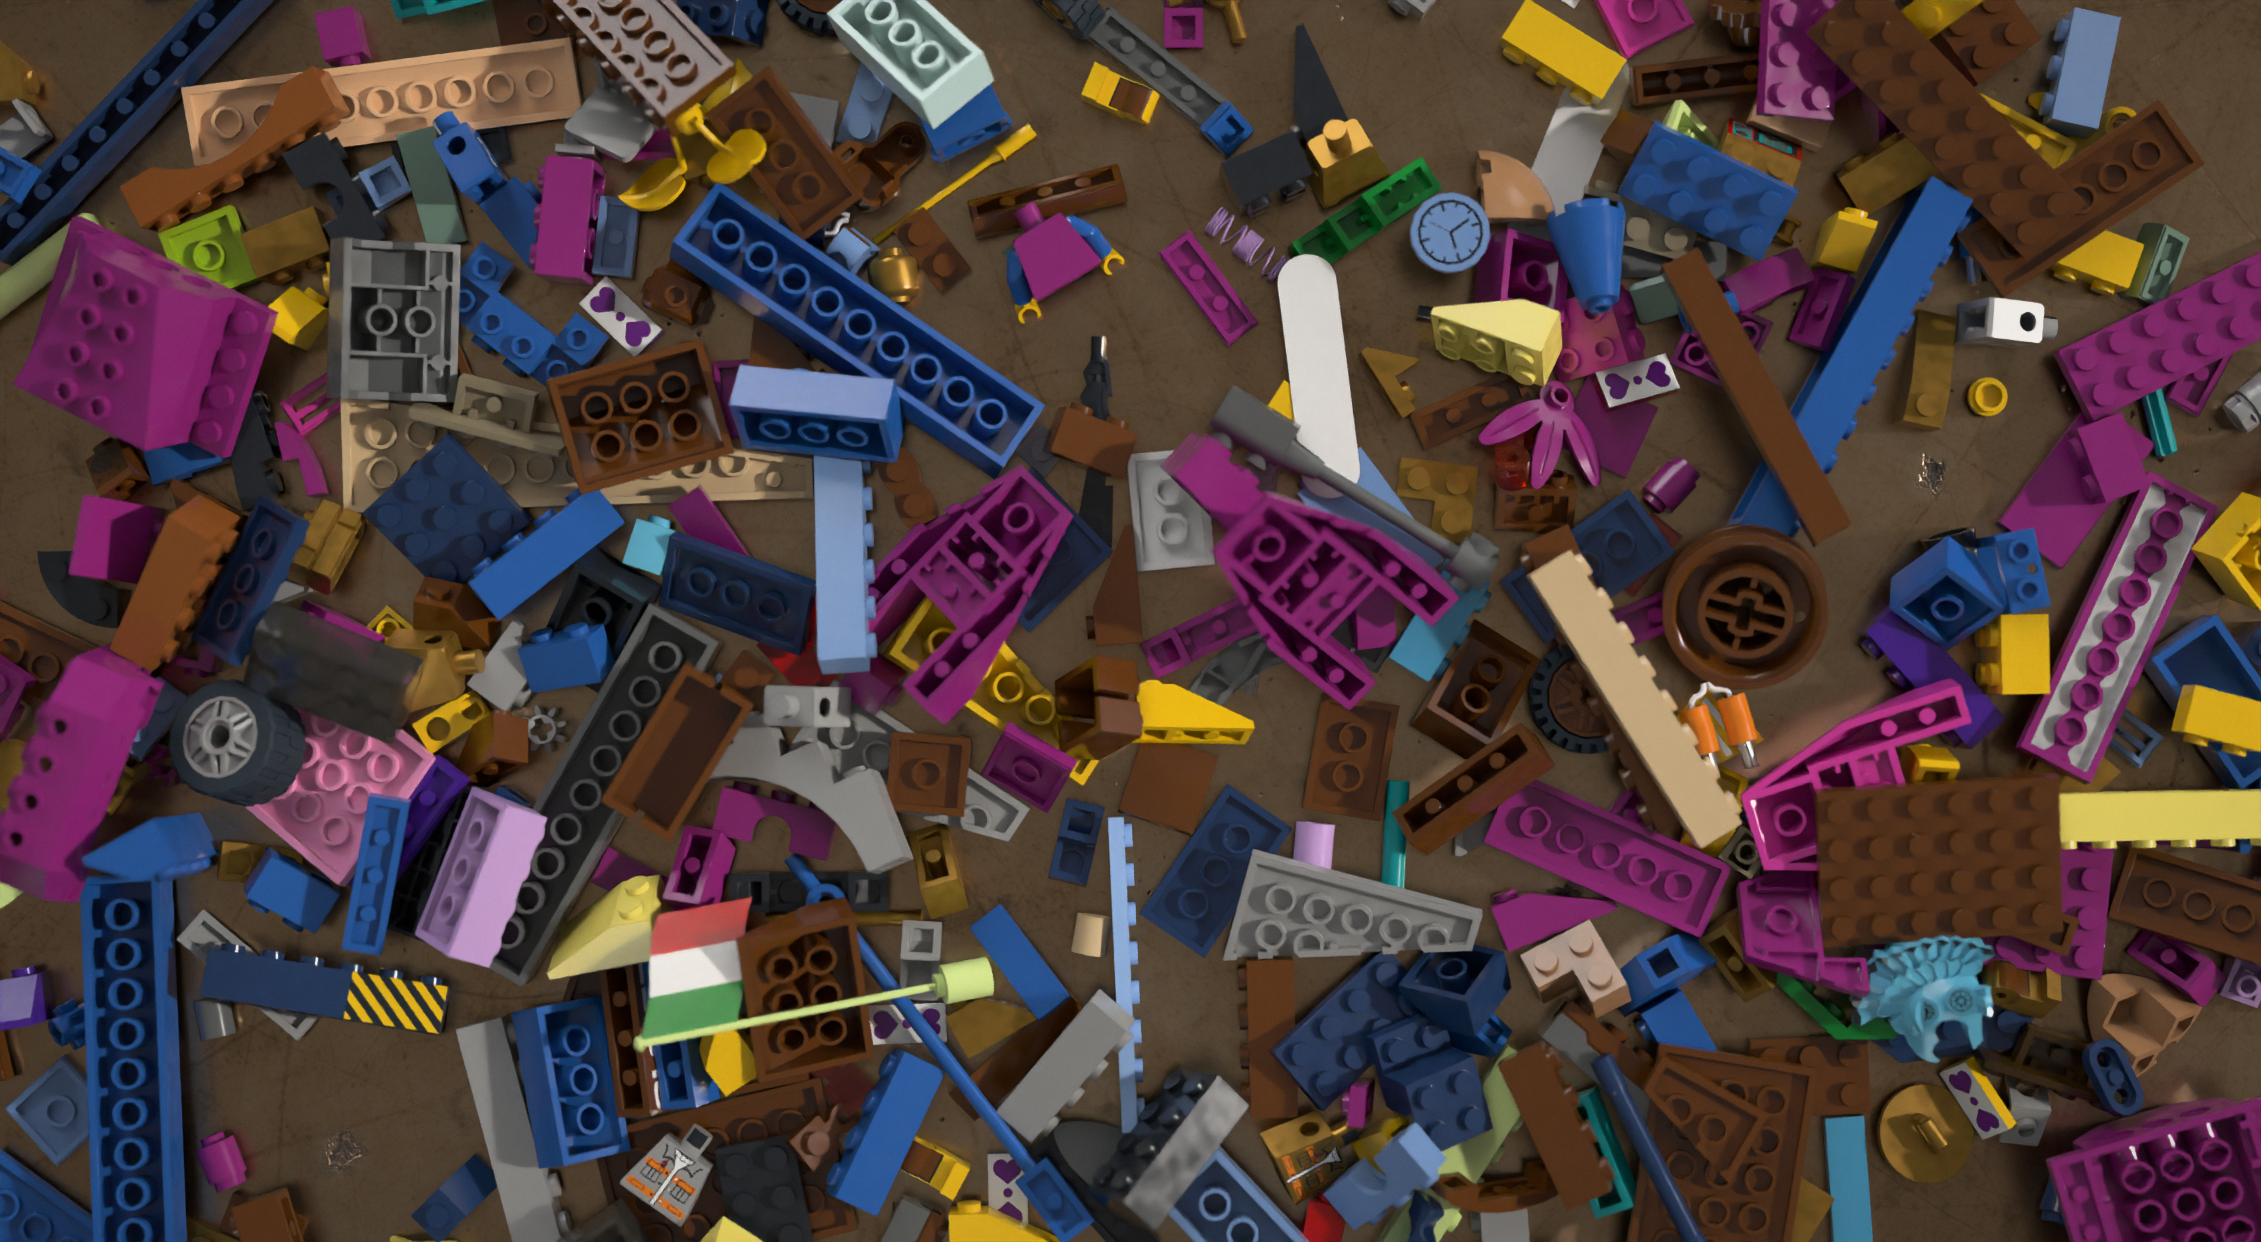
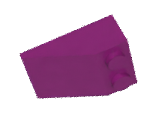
(115, 539)

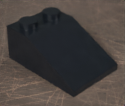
(606, 594)

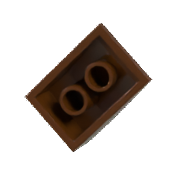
(1476, 692)

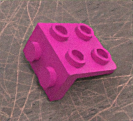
(1598, 340)

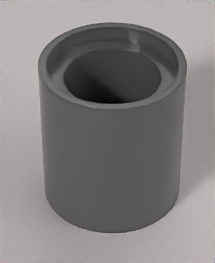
(213, 1018)

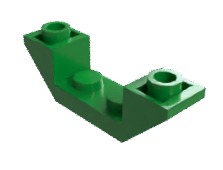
(1830, 1015)

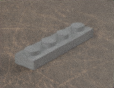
(208, 933)

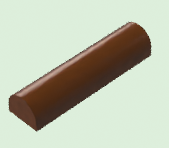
(1694, 78)
(1060, 195)

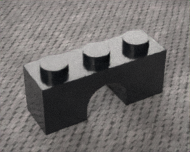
(322, 162)

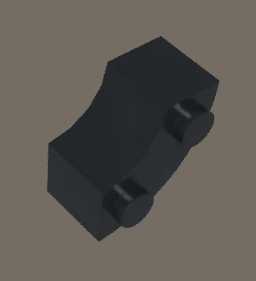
(82, 596)

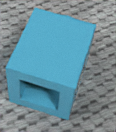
(649, 544)

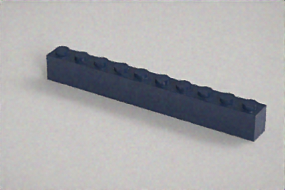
(122, 120)

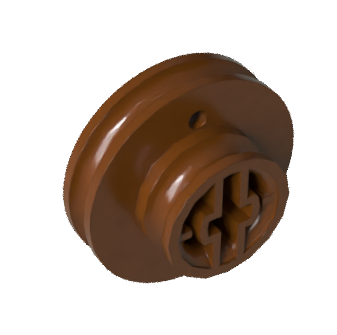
(1752, 642)

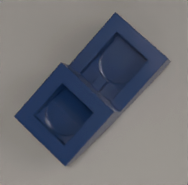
(1076, 842)

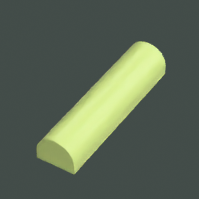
(33, 270)

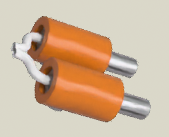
(1736, 721)

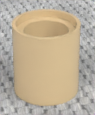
(1091, 934)

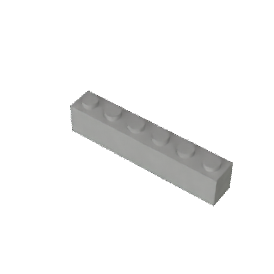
(499, 1094)

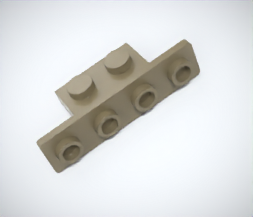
(1645, 227)
(491, 412)

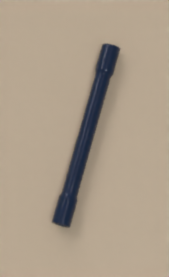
(1616, 1089)

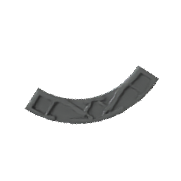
(1252, 655)

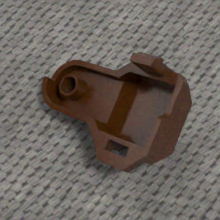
(882, 163)
(677, 294)

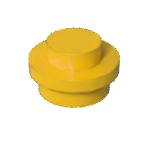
(1987, 396)

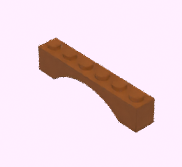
(300, 111)

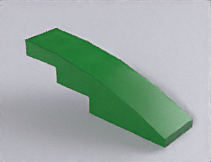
(1369, 213)

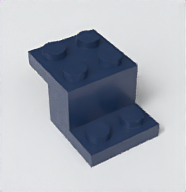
(1430, 1081)

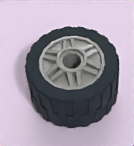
(236, 743)

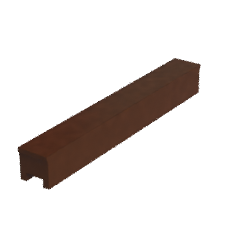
(1755, 397)

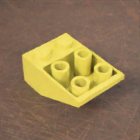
(1501, 337)

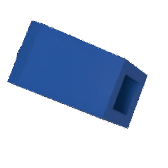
(1664, 969)

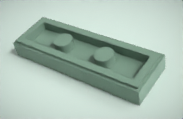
(431, 187)

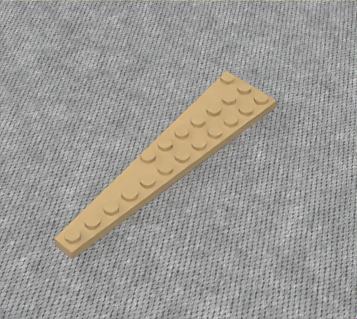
(385, 444)

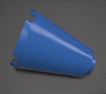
(1591, 250)

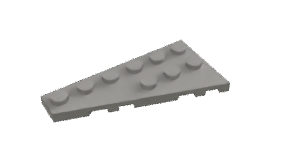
(868, 744)
(1327, 913)

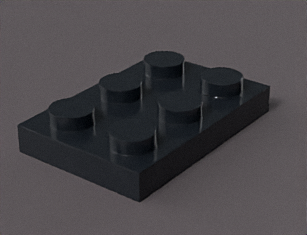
(765, 1189)

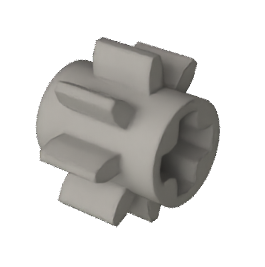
(554, 735)

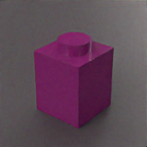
(342, 37)
(875, 687)

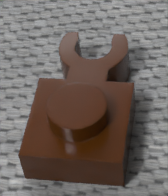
(816, 1137)

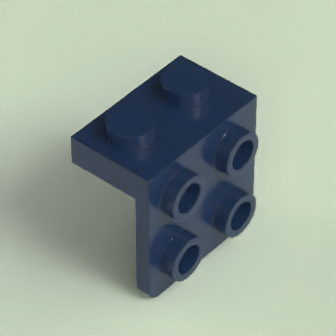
(732, 19)

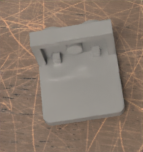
(610, 121)

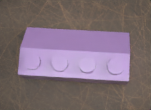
(481, 877)

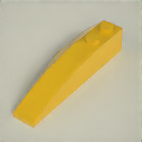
(1005, 692)

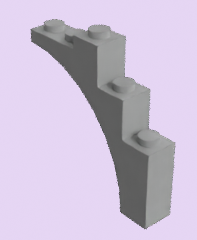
(855, 803)

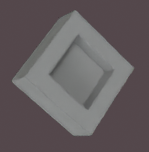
(1032, 452)

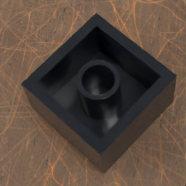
(1266, 174)

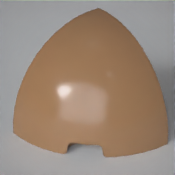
(1511, 190)
(2138, 1016)

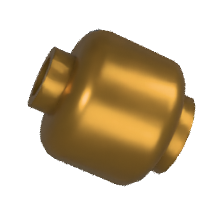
(894, 275)

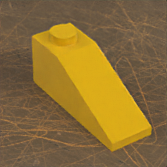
(1183, 717)
(985, 1224)

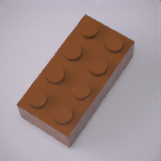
(176, 583)

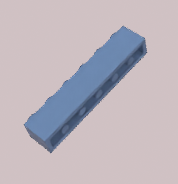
(843, 564)

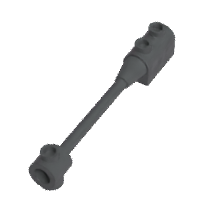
(1271, 441)

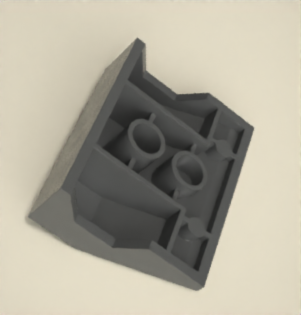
(393, 320)

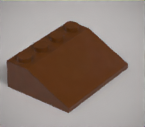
(639, 416)
(799, 964)

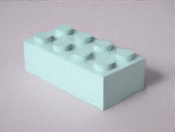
(913, 53)

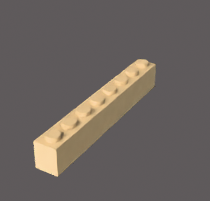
(1634, 699)

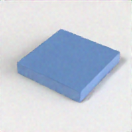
(55, 1110)

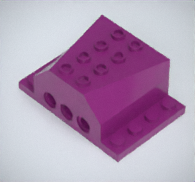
(145, 345)
(2166, 1176)

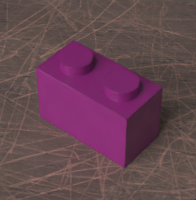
(2106, 459)
(699, 869)

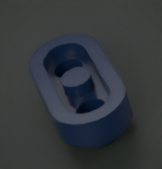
(2112, 1077)

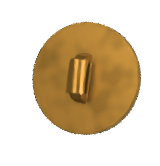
(1925, 1134)

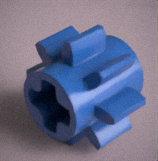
(68, 1024)

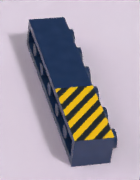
(325, 991)

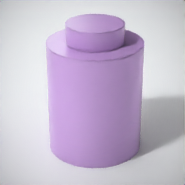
(1314, 843)

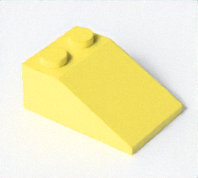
(611, 930)

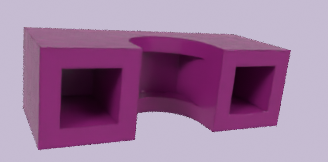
(742, 810)

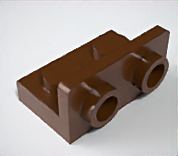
(1537, 508)

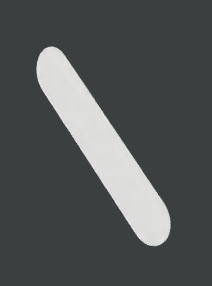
(1573, 148)
(1318, 367)

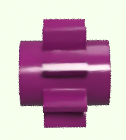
(160, 768)

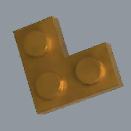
(1450, 488)

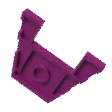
(1784, 932)

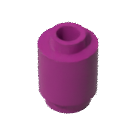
(1670, 485)
(221, 1161)

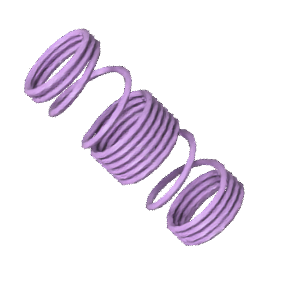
(1245, 248)

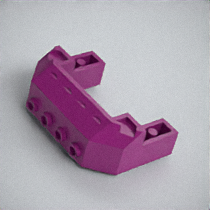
(72, 773)

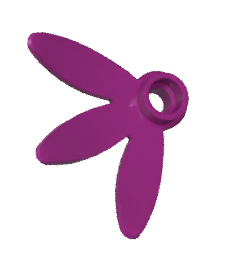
(1555, 418)

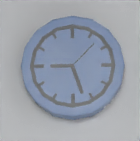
(1449, 232)

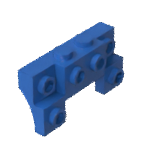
(512, 331)

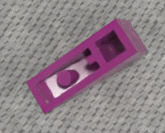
(1535, 915)

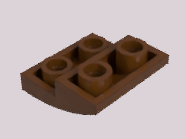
(1168, 785)

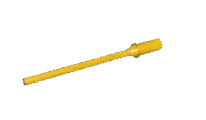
(998, 153)

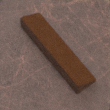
(1017, 1056)

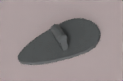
(1086, 1146)

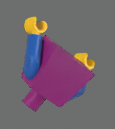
(1052, 256)

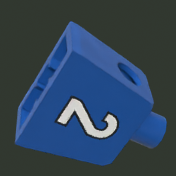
(467, 158)

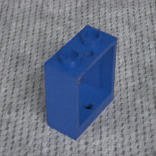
(2006, 563)

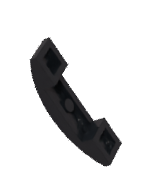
(785, 893)

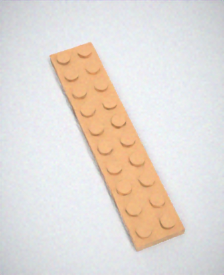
(401, 96)

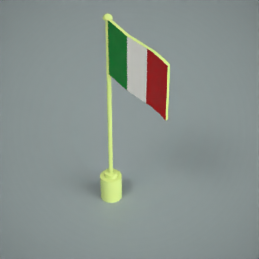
(700, 986)

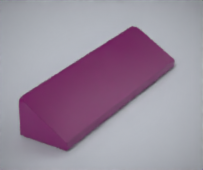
(704, 521)

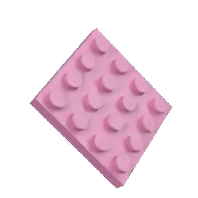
(329, 798)

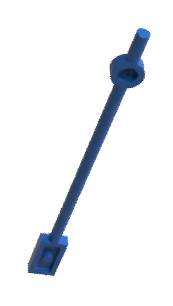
(1040, 1181)

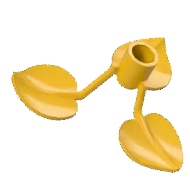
(663, 180)

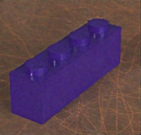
(1920, 661)

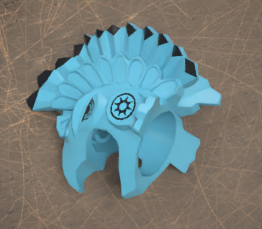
(1925, 985)

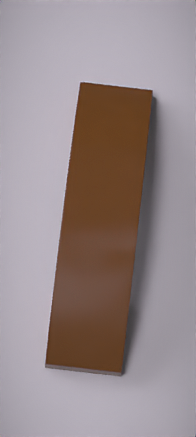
(1498, 1195)

